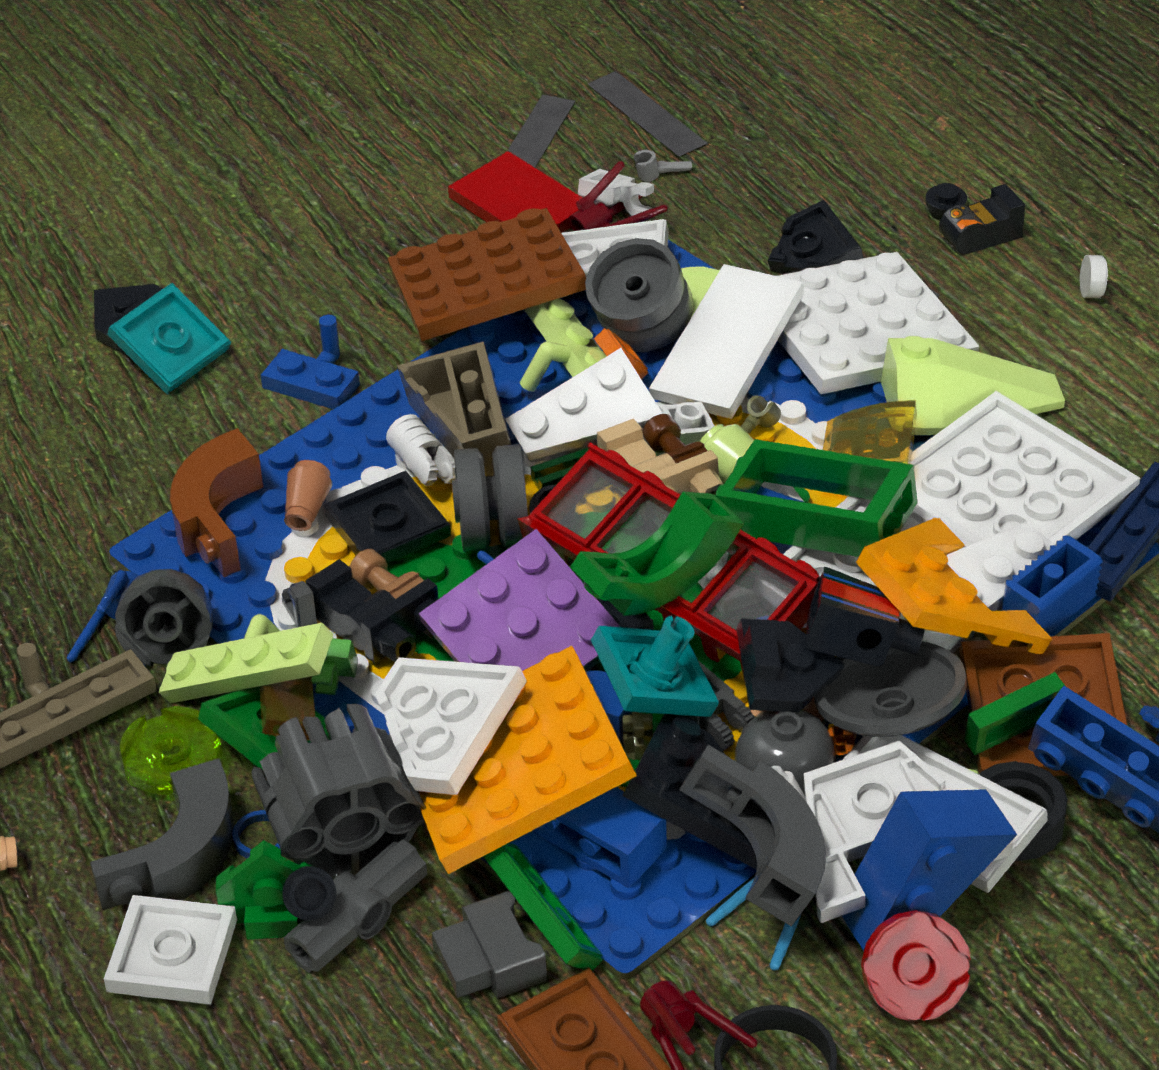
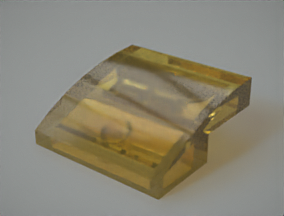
(874, 431)

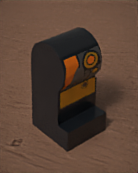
(984, 222)

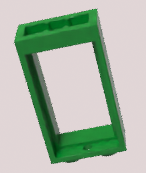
(814, 526)

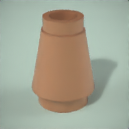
(305, 493)

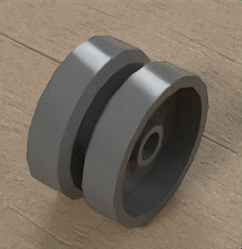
(640, 293)
(489, 498)

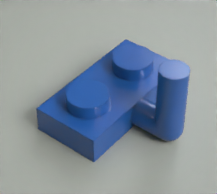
(310, 378)

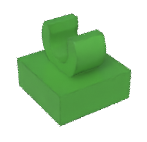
(339, 661)

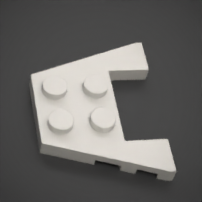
(850, 807)

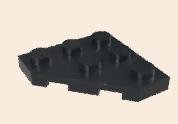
(658, 782)

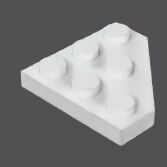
(445, 716)

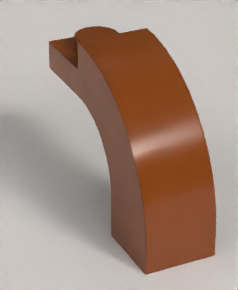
(206, 484)

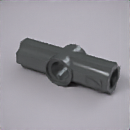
(359, 908)

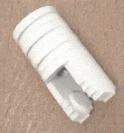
(421, 450)

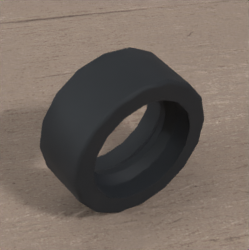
(1041, 788)

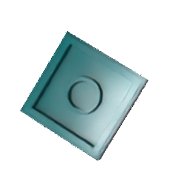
(169, 338)

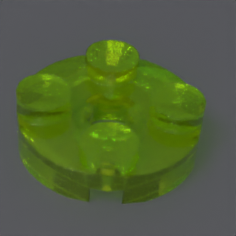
(143, 741)

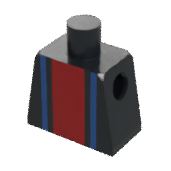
(856, 621)

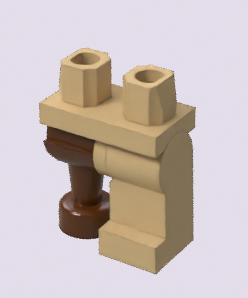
(680, 467)

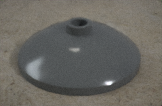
(895, 697)

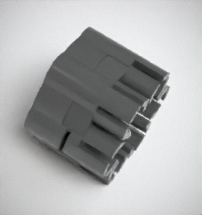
(339, 796)

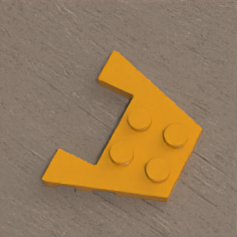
(931, 596)

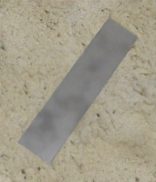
(647, 113)
(540, 128)

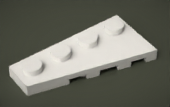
(989, 565)

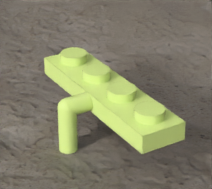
(566, 342)
(257, 660)

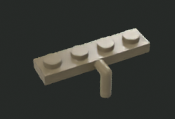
(69, 705)

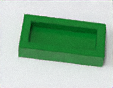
(1010, 714)

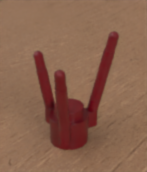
(598, 215)
(673, 1017)

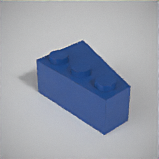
(927, 854)

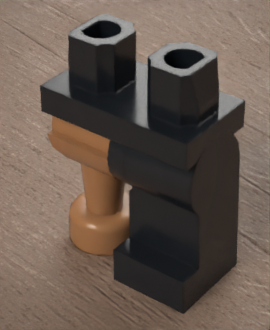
(374, 622)

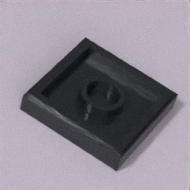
(388, 517)

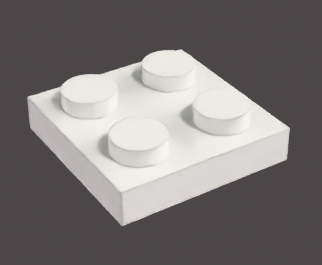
(170, 949)

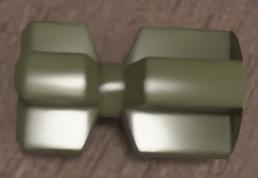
(637, 733)

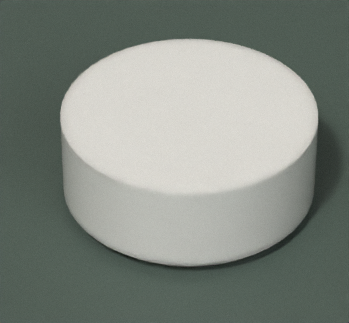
(1093, 276)

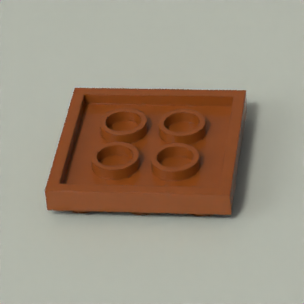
(1080, 661)

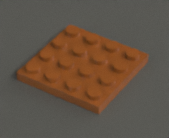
(486, 273)

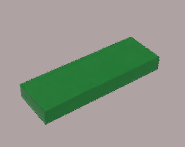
(544, 907)

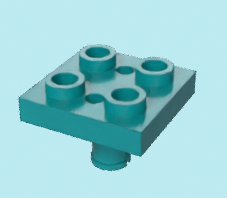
(655, 669)

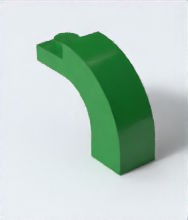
(667, 562)

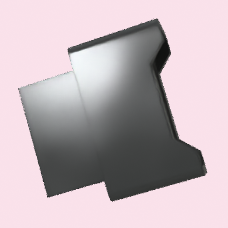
(489, 950)

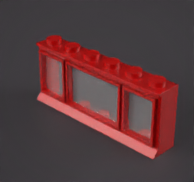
(615, 507)

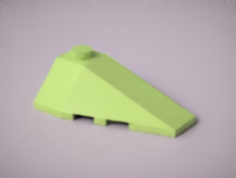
(955, 379)

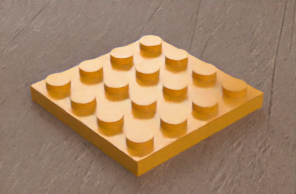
(540, 764)

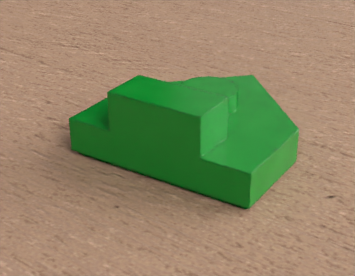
(257, 892)

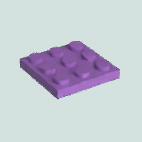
(518, 610)

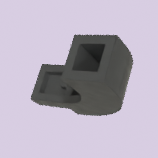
(775, 822)
(185, 854)

